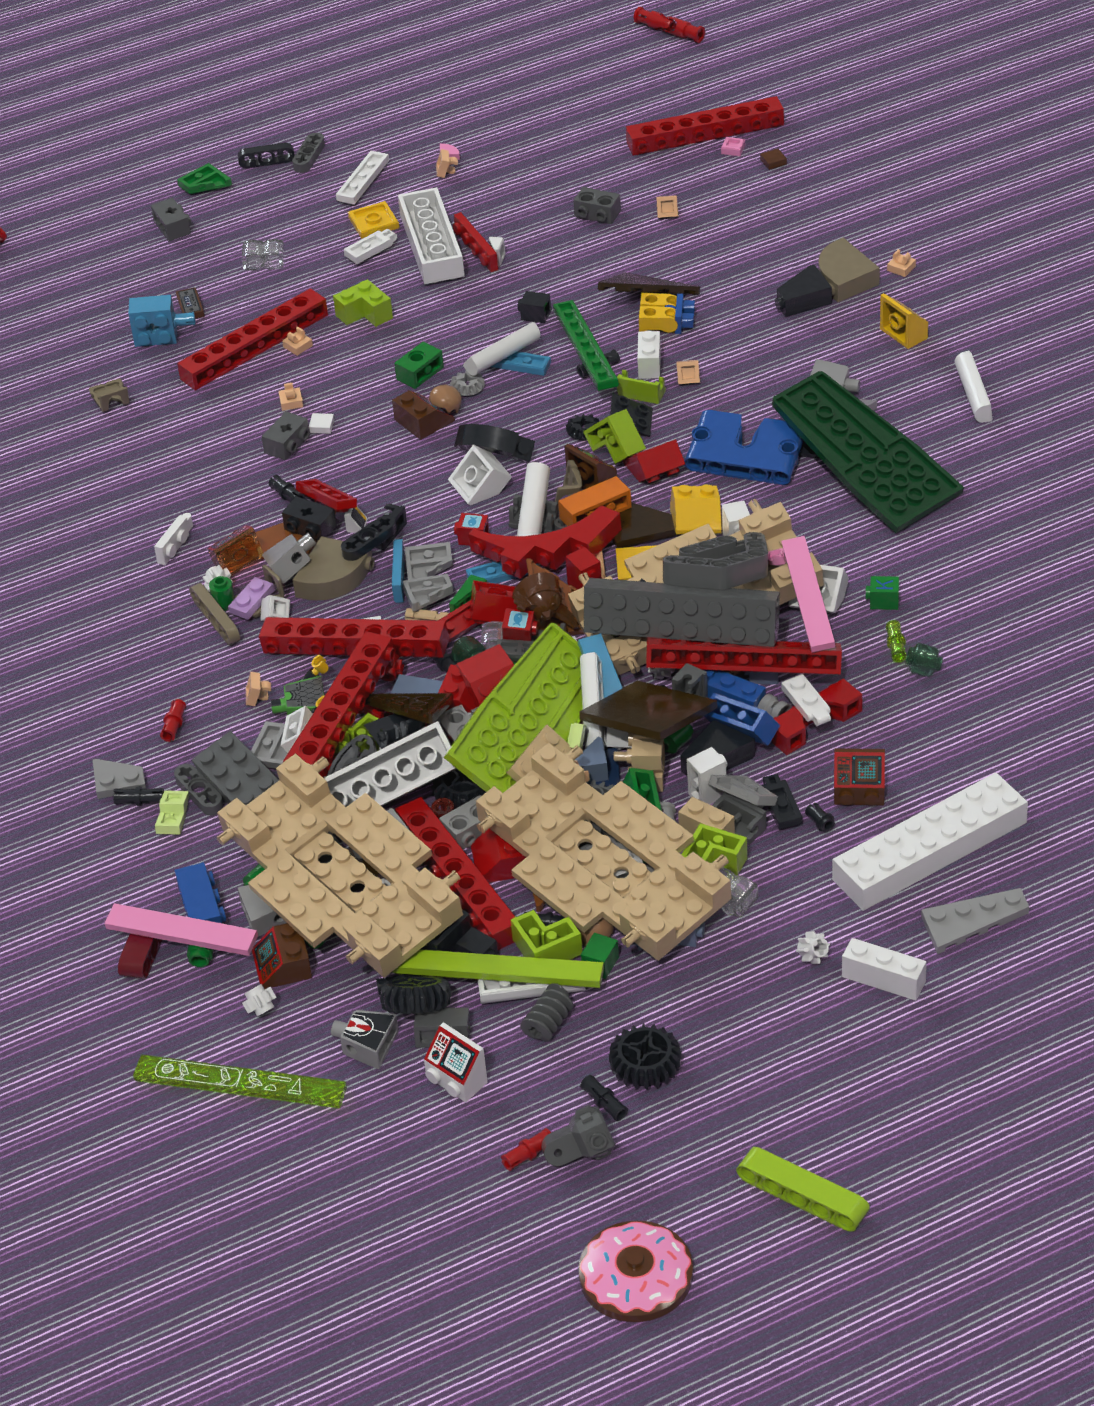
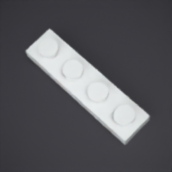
(362, 177)

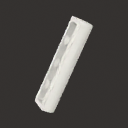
(502, 349)
(973, 387)
(533, 499)
(591, 693)
(498, 991)

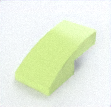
(576, 735)
(172, 812)

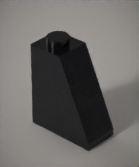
(804, 292)
(725, 740)

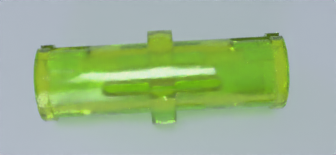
(896, 641)

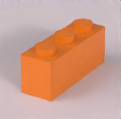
(609, 493)

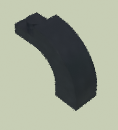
(495, 440)

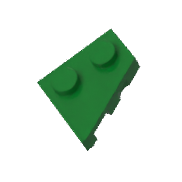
(204, 179)

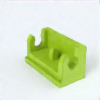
(641, 389)

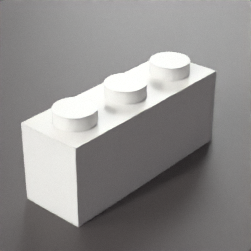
(884, 969)

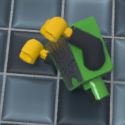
(304, 692)

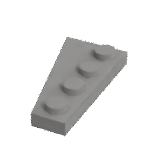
(964, 918)

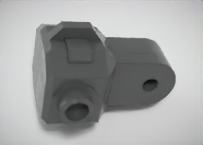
(584, 1136)

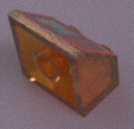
(236, 550)

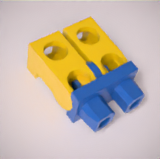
(665, 312)

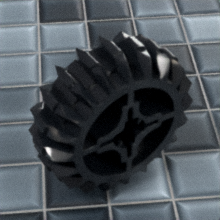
(456, 788)
(415, 995)
(645, 1056)

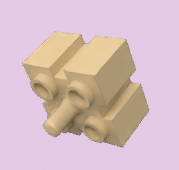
(646, 755)

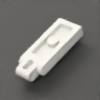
(370, 245)
(173, 538)
(806, 700)

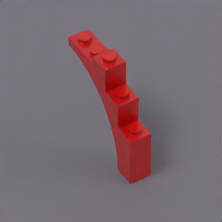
(548, 548)

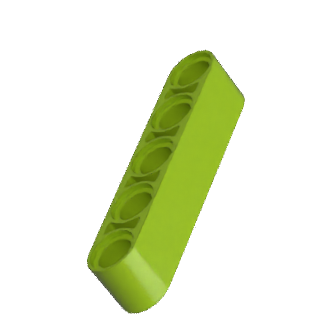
(803, 1189)

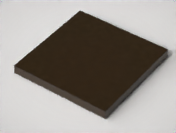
(648, 710)

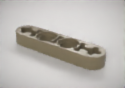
(214, 613)

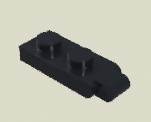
(785, 810)

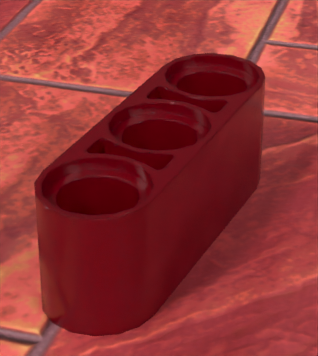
(138, 956)

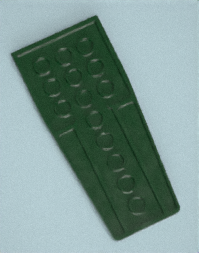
(866, 451)

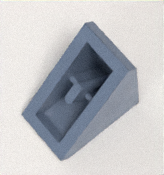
(594, 761)

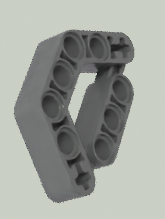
(718, 563)

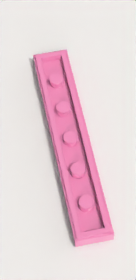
(808, 594)
(181, 929)

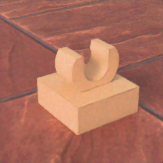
(444, 162)
(667, 206)
(901, 264)
(297, 342)
(688, 372)
(290, 397)
(256, 689)

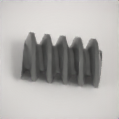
(547, 1013)

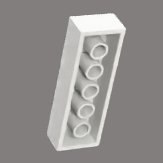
(431, 236)
(394, 768)

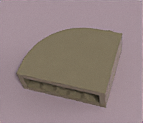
(847, 270)
(329, 573)

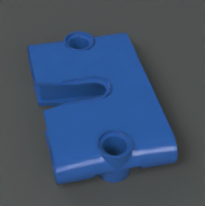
(719, 450)

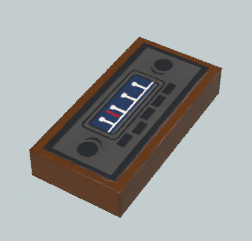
(190, 302)

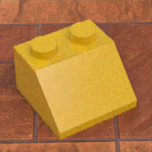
(902, 322)
(695, 507)

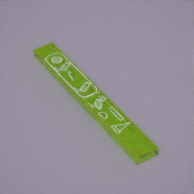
(240, 1081)

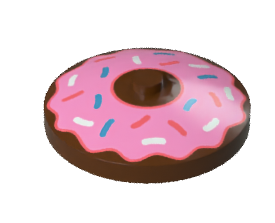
(635, 1271)

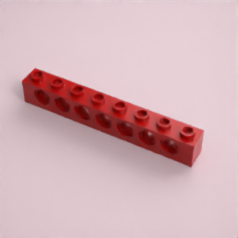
(704, 125)
(252, 339)
(341, 636)
(783, 657)
(344, 699)
(476, 895)

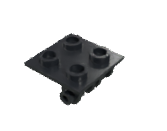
(639, 412)
(392, 729)

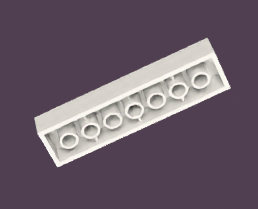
(929, 841)

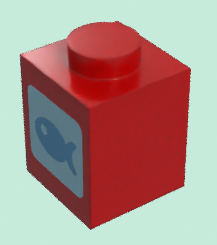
(469, 522)
(519, 625)

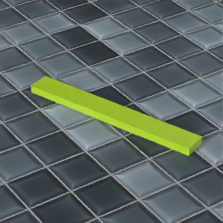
(503, 968)

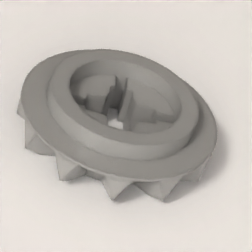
(476, 383)

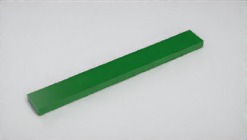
(585, 345)

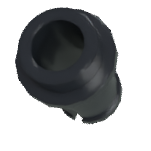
(823, 820)

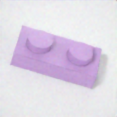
(250, 598)

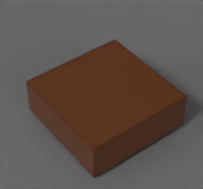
(773, 159)

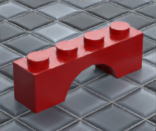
(843, 702)

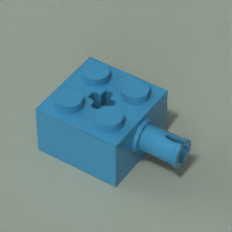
(155, 321)

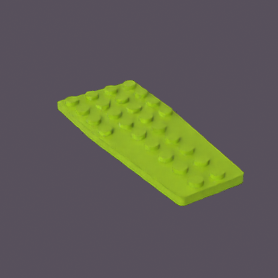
(534, 693)

